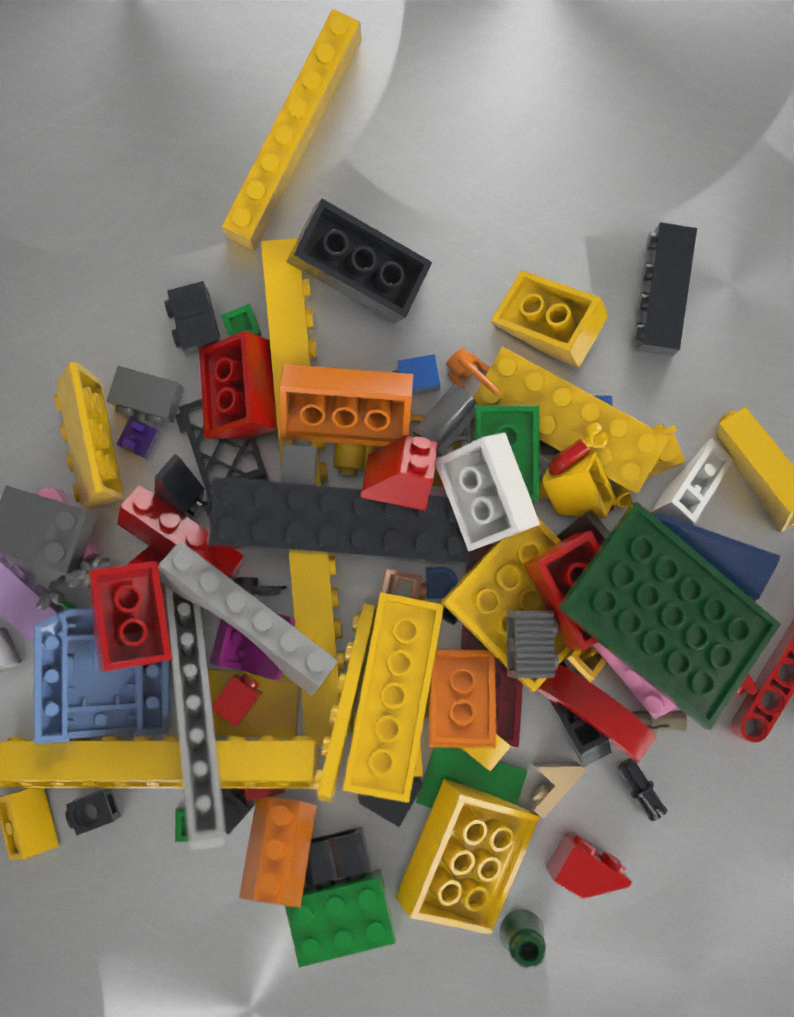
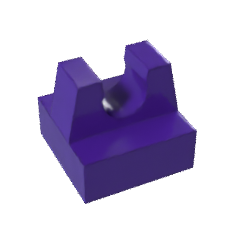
(138, 438)

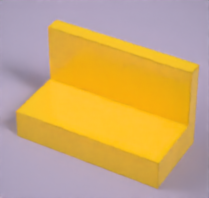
(27, 823)

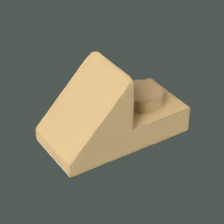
(562, 777)

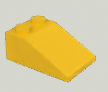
(551, 317)

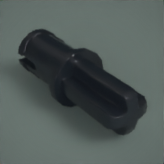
(642, 789)

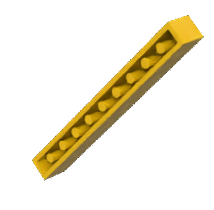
(155, 763)

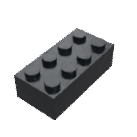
(359, 261)

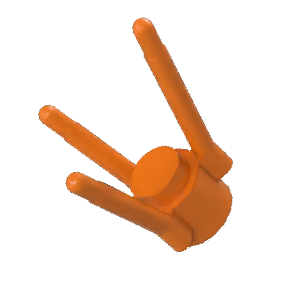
(465, 365)

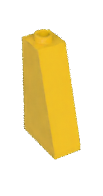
(761, 464)

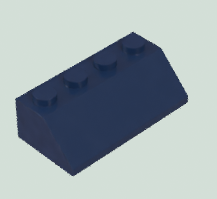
(739, 562)

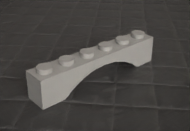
(286, 646)

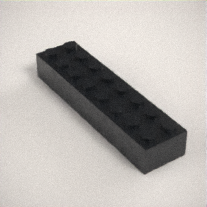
(330, 523)

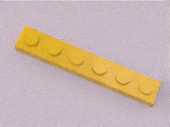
(342, 714)

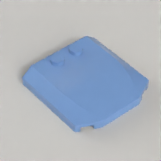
(81, 701)

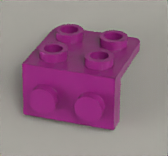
(240, 653)

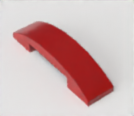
(599, 711)

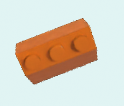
(278, 851)

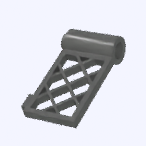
(450, 418)

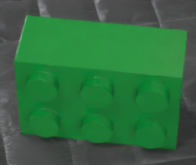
(341, 919)

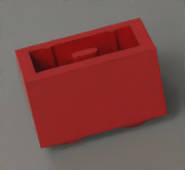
(584, 871)

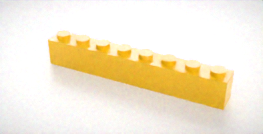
(292, 130)

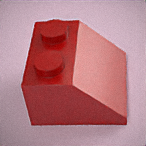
(401, 472)

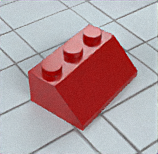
(237, 387)

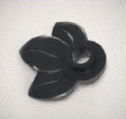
(252, 586)

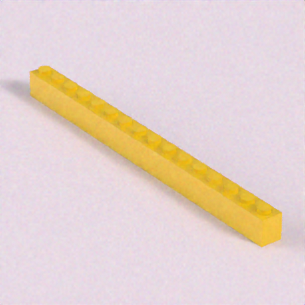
(310, 573)

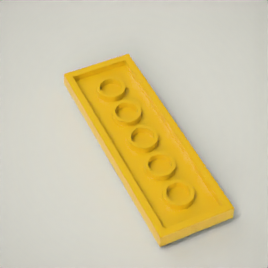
(567, 414)
(393, 698)

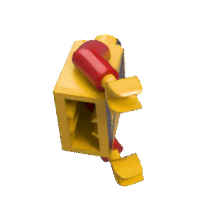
(578, 480)

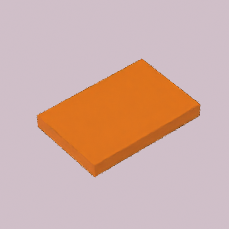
(462, 699)

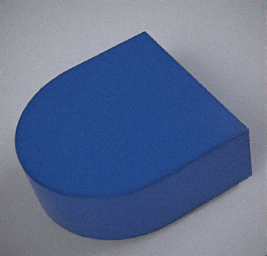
(439, 581)

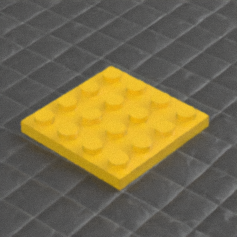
(502, 585)

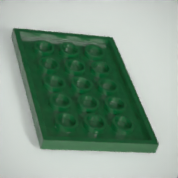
(669, 615)

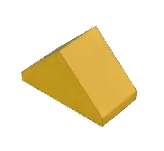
(586, 662)

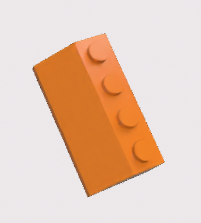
(344, 405)

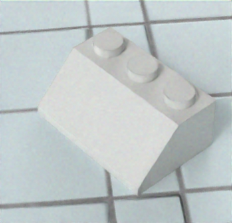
(486, 491)

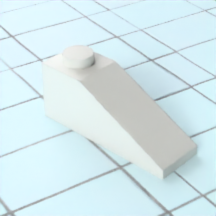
(695, 484)

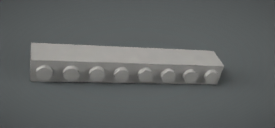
(195, 724)

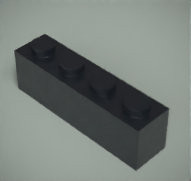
(665, 290)

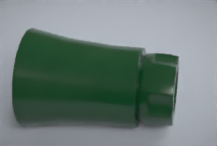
(519, 928)

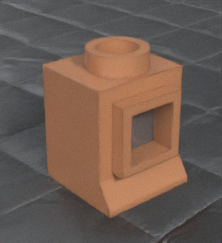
(403, 584)

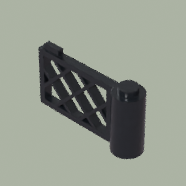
(186, 426)

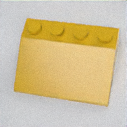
(89, 438)
(466, 859)

